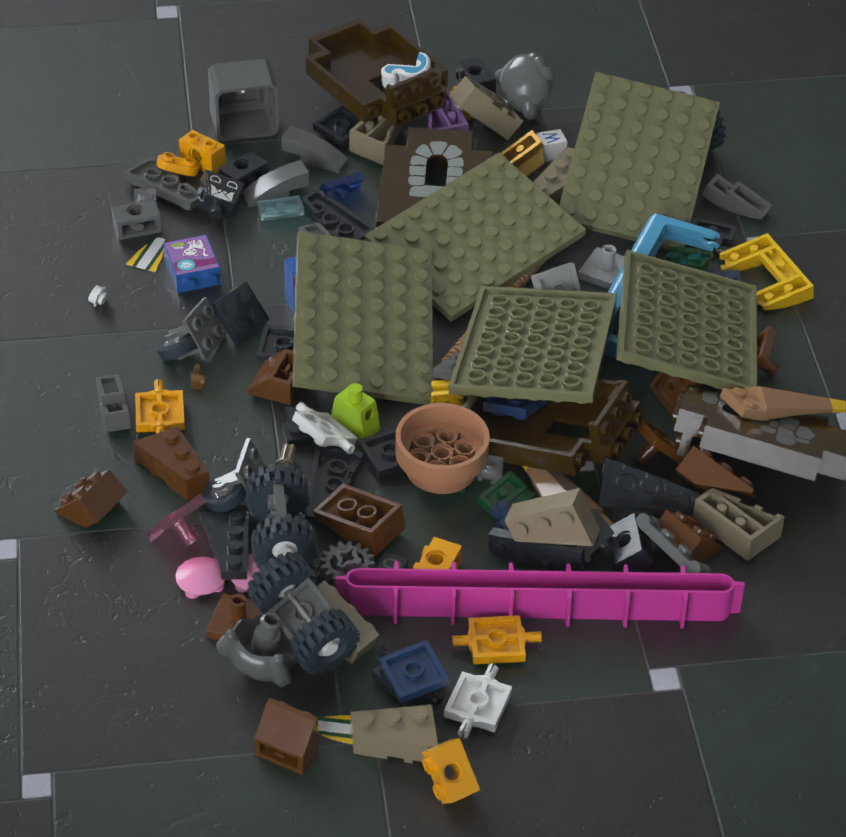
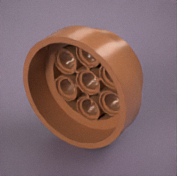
(442, 447)

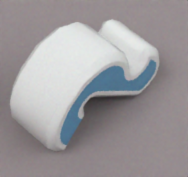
(394, 73)

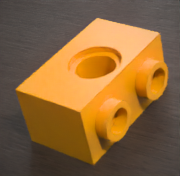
(204, 150)
(440, 555)
(463, 779)

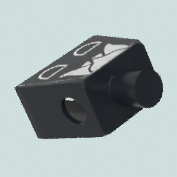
(218, 194)

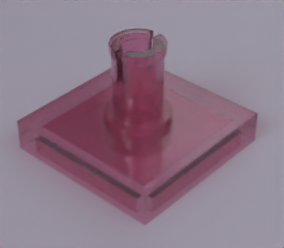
(178, 521)

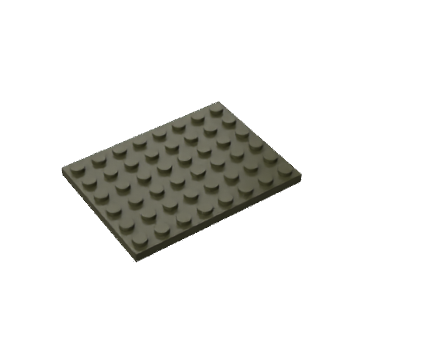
(637, 156)
(481, 232)
(363, 318)
(687, 323)
(534, 344)

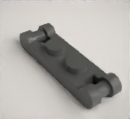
(665, 540)

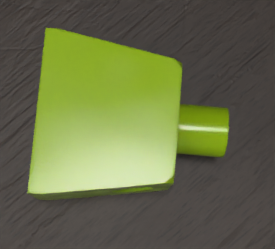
(356, 411)

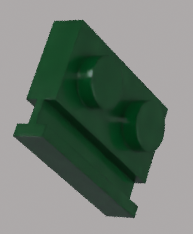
(507, 488)

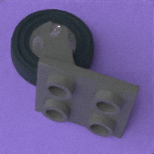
(198, 334)
(230, 488)

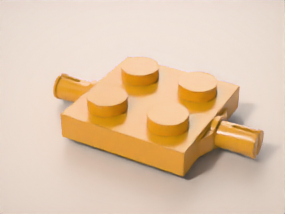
(159, 409)
(496, 639)

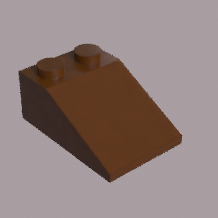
(362, 517)

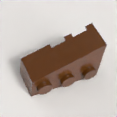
(174, 461)

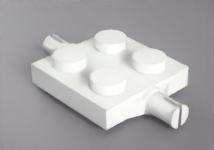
(324, 428)
(478, 701)

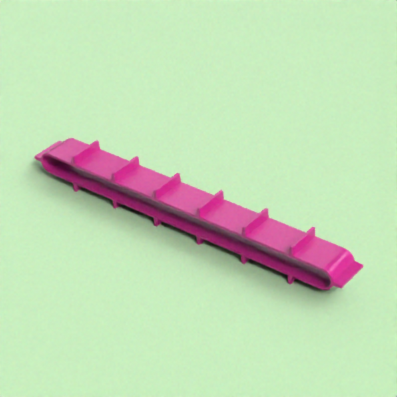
(541, 594)

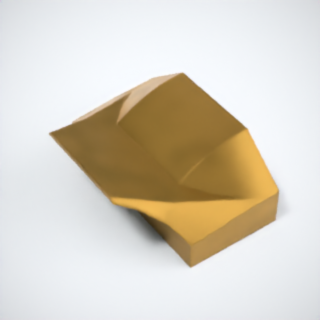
(526, 153)

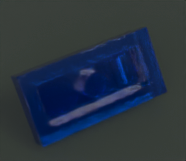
(340, 185)

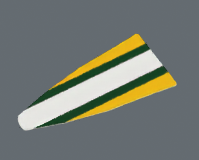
(148, 256)
(336, 728)

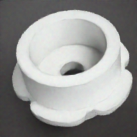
(98, 295)

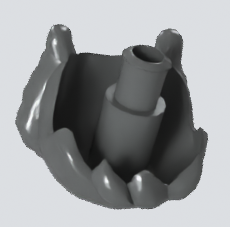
(525, 84)
(259, 649)

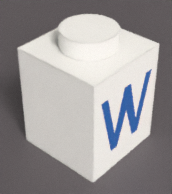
(553, 142)

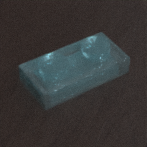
(280, 208)

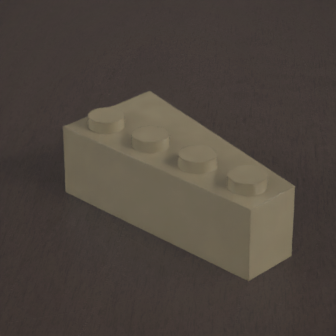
(554, 176)

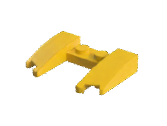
(792, 284)

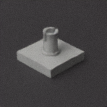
(602, 267)
(558, 278)

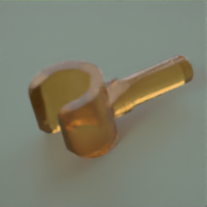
(197, 380)

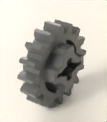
(343, 560)

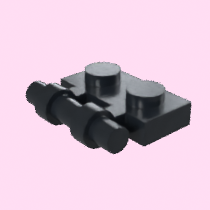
(726, 231)

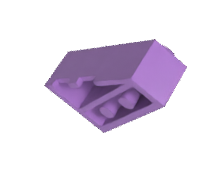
(447, 117)

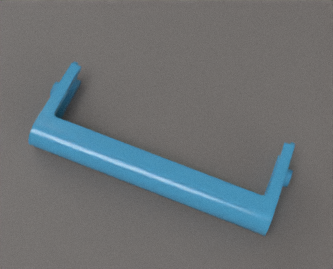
(648, 243)

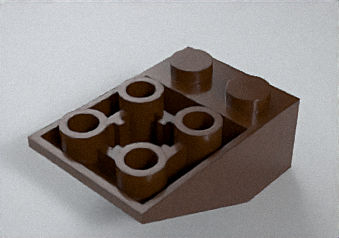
(704, 473)

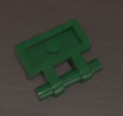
(689, 257)

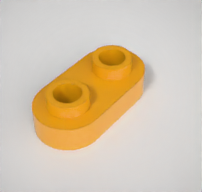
(172, 163)

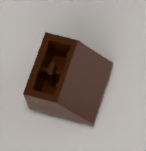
(275, 379)
(91, 498)
(688, 533)
(287, 736)

